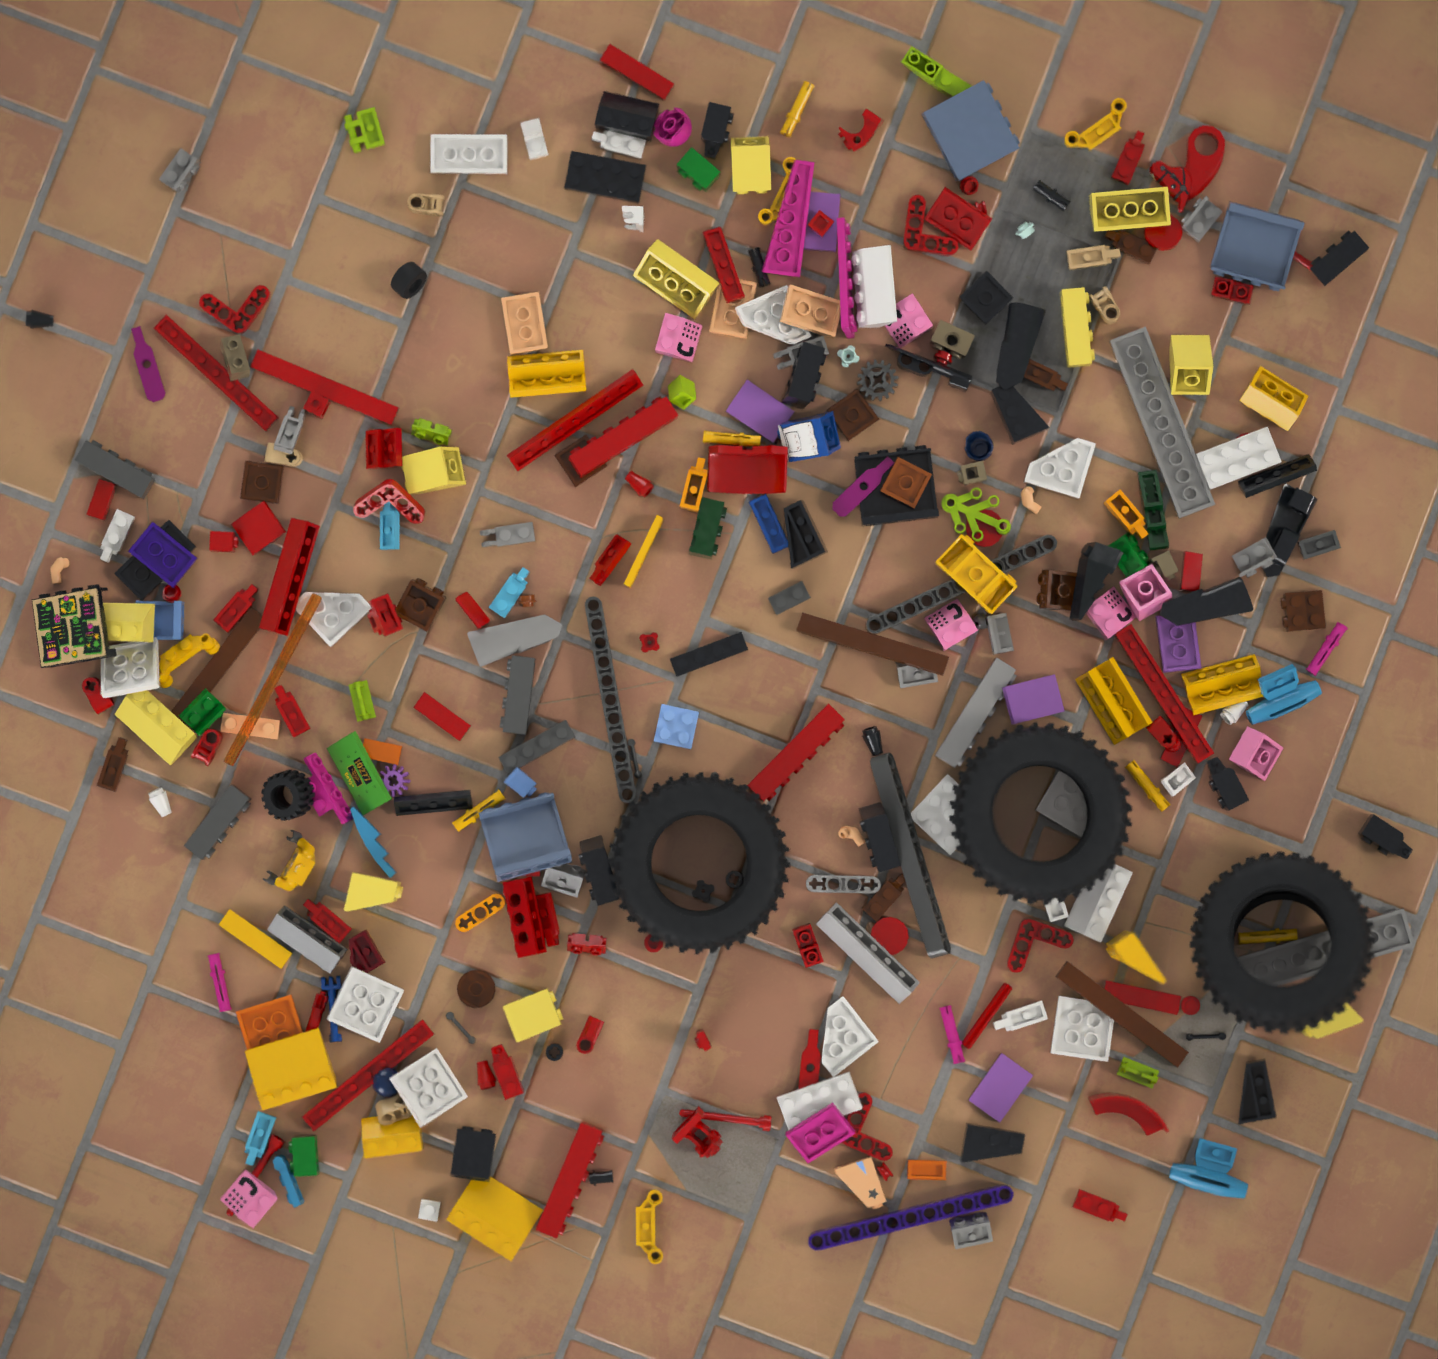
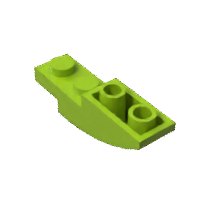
(934, 73)

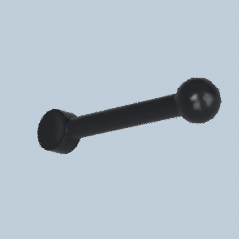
(1222, 1036)

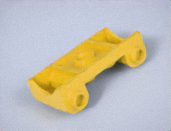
(976, 574)

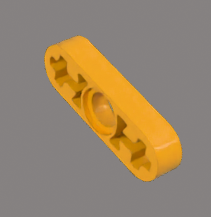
(465, 916)

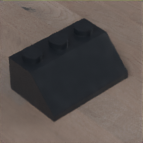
(626, 115)

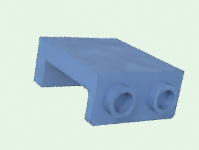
(168, 619)

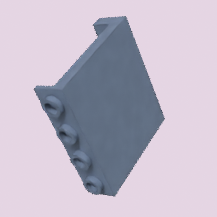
(971, 130)
(1256, 246)
(525, 837)

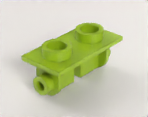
(422, 430)
(362, 700)
(1138, 1072)

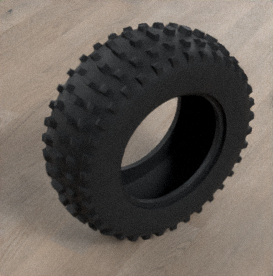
(1104, 803)
(634, 857)
(1293, 880)

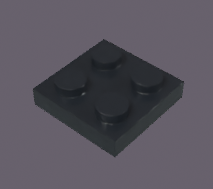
(986, 297)

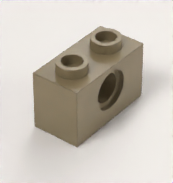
(963, 338)
(235, 357)

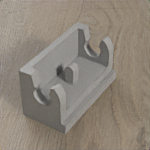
(999, 633)

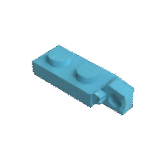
(389, 528)
(510, 593)
(259, 1136)

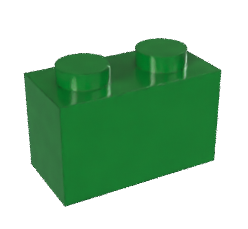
(698, 170)
(305, 1156)

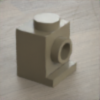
(978, 469)
(1165, 566)

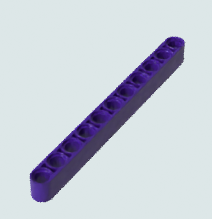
(920, 1218)

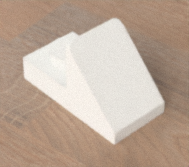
(534, 139)
(1178, 779)

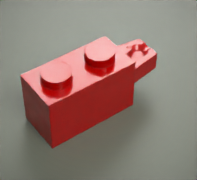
(506, 1072)

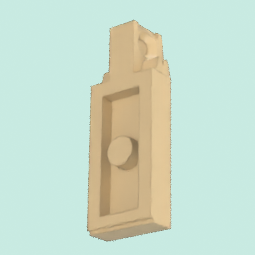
(1091, 256)

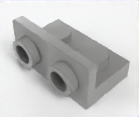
(180, 170)
(1201, 219)
(1253, 557)
(912, 676)
(564, 879)
(971, 1230)

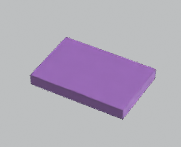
(829, 205)
(759, 411)
(1177, 646)
(1033, 699)
(1000, 1087)

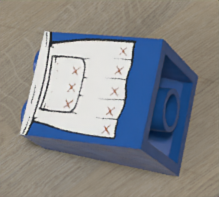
(810, 436)

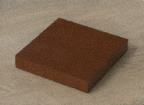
(853, 414)
(563, 456)
(262, 482)

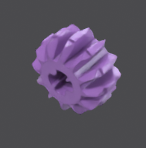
(400, 778)

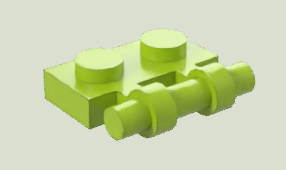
(370, 129)

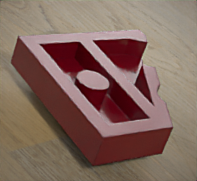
(364, 952)

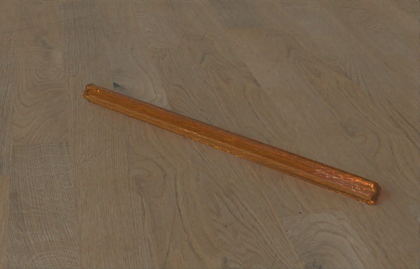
(272, 679)

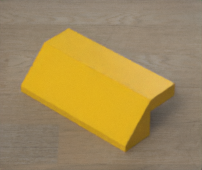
(546, 373)
(1222, 684)
(1113, 700)

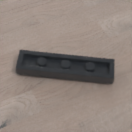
(1277, 475)
(709, 654)
(433, 802)

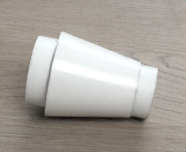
(1233, 712)
(160, 801)

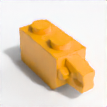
(694, 487)
(1126, 514)

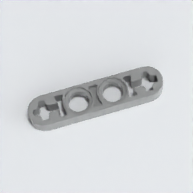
(843, 880)

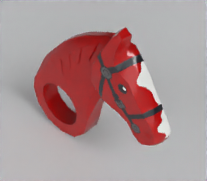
(1199, 170)

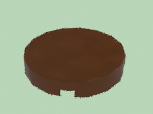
(476, 988)

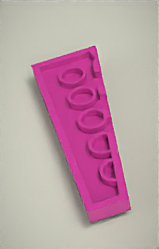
(788, 237)
(848, 323)

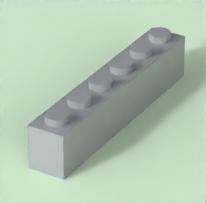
(975, 712)
(867, 953)

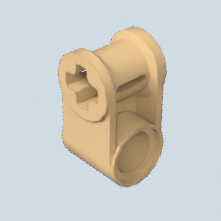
(428, 204)
(1104, 304)
(278, 457)
(391, 1110)

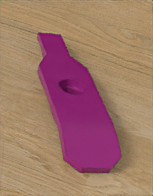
(149, 376)
(854, 494)

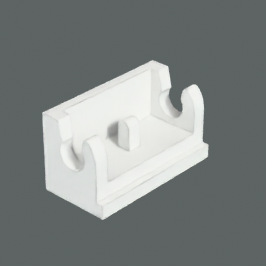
(635, 216)

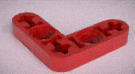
(922, 238)
(234, 316)
(390, 496)
(1035, 934)
(857, 1127)

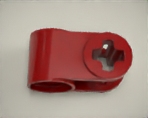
(95, 698)
(1163, 733)
(206, 747)

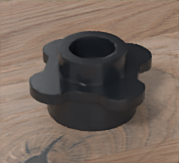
(708, 889)

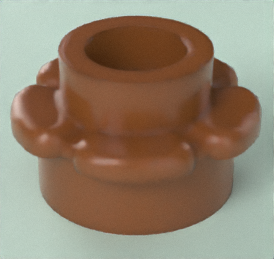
(527, 600)

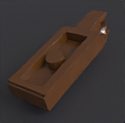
(1131, 245)
(1044, 376)
(113, 766)
(884, 897)

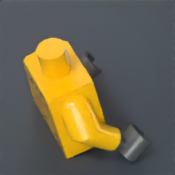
(297, 867)

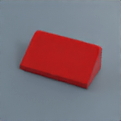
(101, 499)
(1191, 571)
(472, 610)

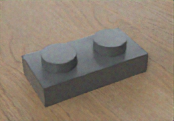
(1319, 544)
(789, 598)

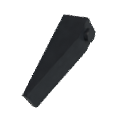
(1093, 567)

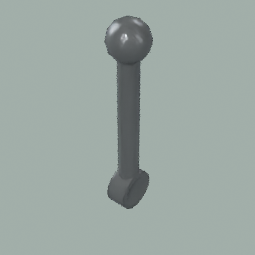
(631, 742)
(450, 1016)

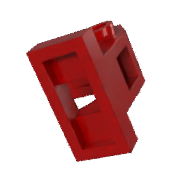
(871, 125)
(383, 616)
(709, 1145)

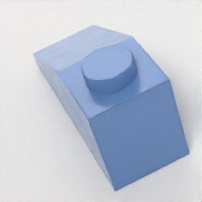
(521, 783)

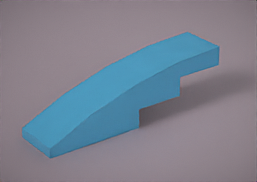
(369, 835)

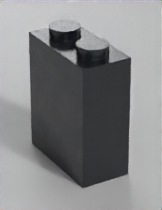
(473, 1154)

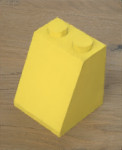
(751, 164)
(1190, 364)
(433, 470)
(371, 891)
(533, 1014)
(1343, 1020)

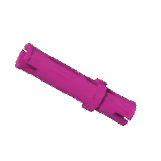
(1326, 649)
(224, 1005)
(952, 1034)

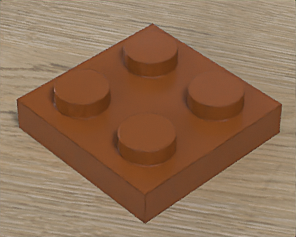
(906, 482)

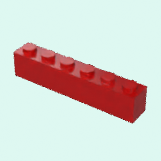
(623, 436)
(289, 576)
(799, 749)
(569, 1179)

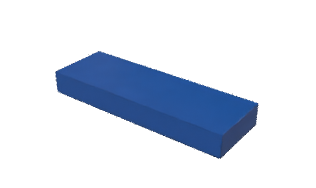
(769, 523)

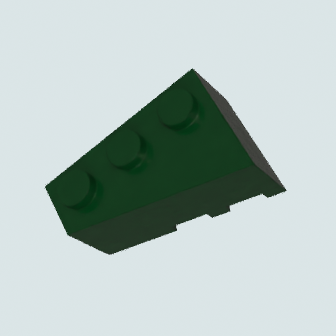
(707, 528)

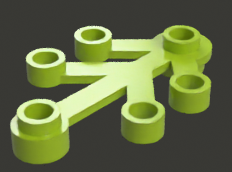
(972, 513)

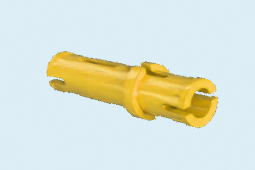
(797, 109)
(731, 439)
(1146, 784)
(459, 824)
(1267, 936)

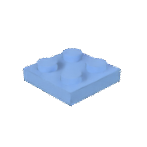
(676, 726)

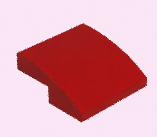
(384, 448)
(258, 528)

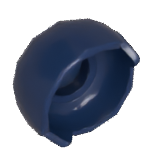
(979, 446)
(382, 1083)

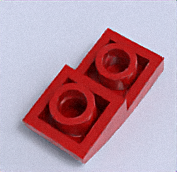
(1232, 290)
(807, 945)

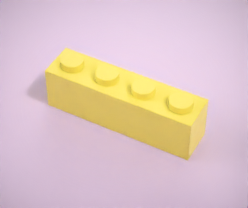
(1076, 328)

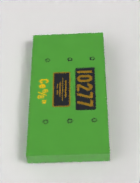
(359, 773)

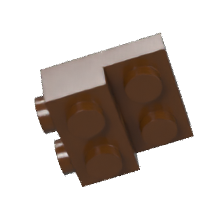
(1056, 589)
(420, 604)
(1303, 611)

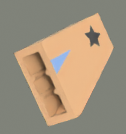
(863, 1181)

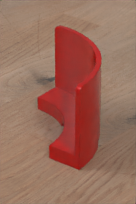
(747, 470)
(1128, 1106)

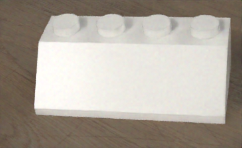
(874, 287)
(1095, 908)

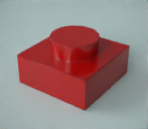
(820, 223)

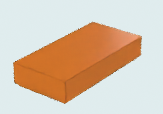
(383, 751)
(926, 1169)

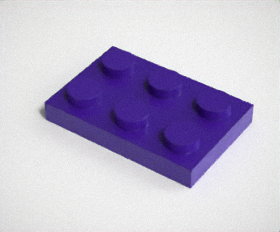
(163, 554)

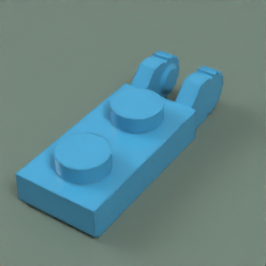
(288, 1180)

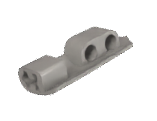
(512, 637)

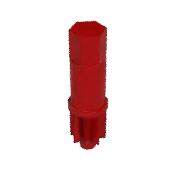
(317, 1010)

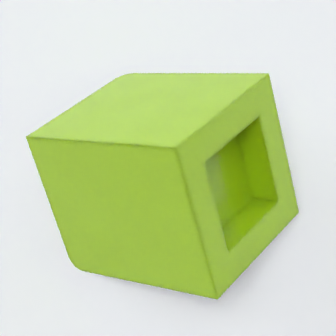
(682, 392)

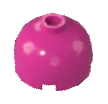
(673, 127)

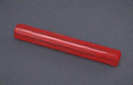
(987, 1015)

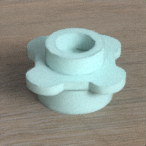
(1025, 230)
(848, 351)

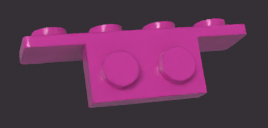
(326, 793)

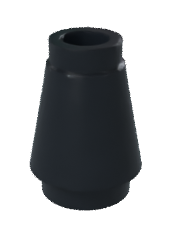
(38, 319)
(873, 740)

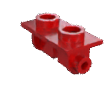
(595, 945)

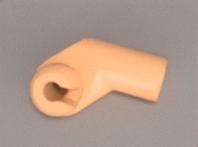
(1027, 500)
(56, 568)
(851, 833)

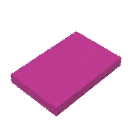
(820, 1133)

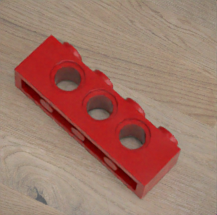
(531, 924)

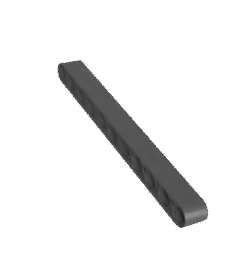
(933, 593)
(610, 690)
(910, 855)

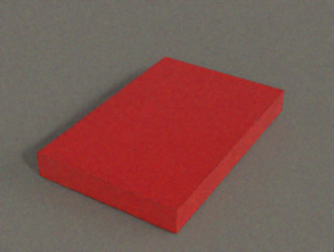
(958, 218)

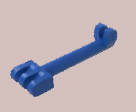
(331, 988)

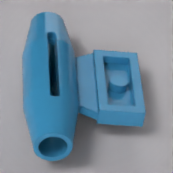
(1282, 695)
(1211, 1171)

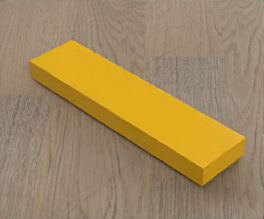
(643, 551)
(255, 938)

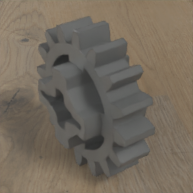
(870, 375)

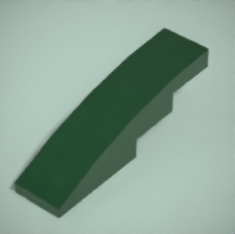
(1153, 510)

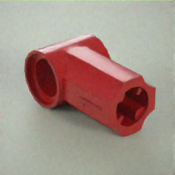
(590, 1032)

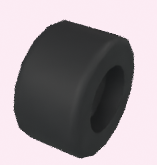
(408, 280)

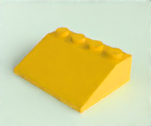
(1128, 950)
(291, 1069)
(495, 1216)

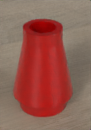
(639, 484)
(485, 1076)

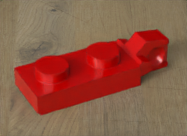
(1129, 159)
(609, 559)
(236, 608)
(291, 712)
(548, 918)
(327, 920)
(1098, 1206)

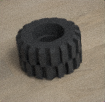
(275, 799)

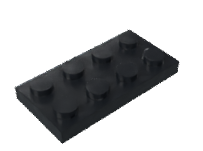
(605, 177)
(138, 576)

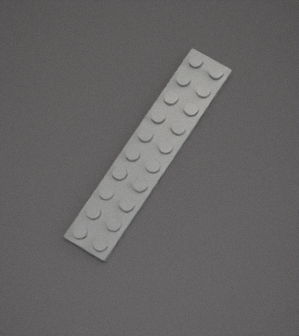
(1162, 422)
(1307, 955)

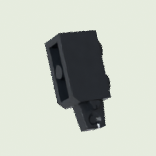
(715, 128)
(1226, 785)
(1385, 837)

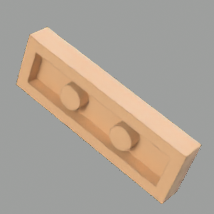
(263, 728)

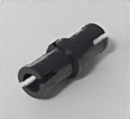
(1051, 195)
(758, 263)

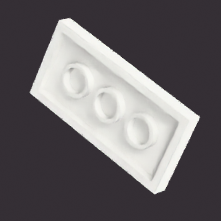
(468, 154)
(1238, 458)
(806, 1101)

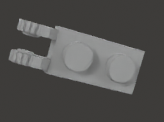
(792, 351)
(289, 431)
(510, 535)

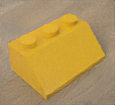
(1274, 398)
(391, 1139)

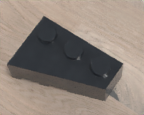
(1338, 257)
(804, 375)
(1017, 415)
(802, 534)
(879, 837)
(598, 870)
(1257, 1095)
(989, 1142)

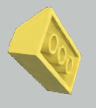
(1130, 209)
(675, 279)
(129, 622)
(155, 725)

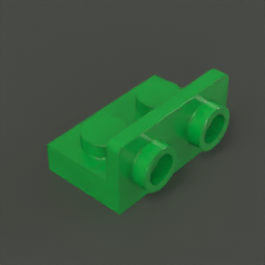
(1133, 557)
(202, 712)

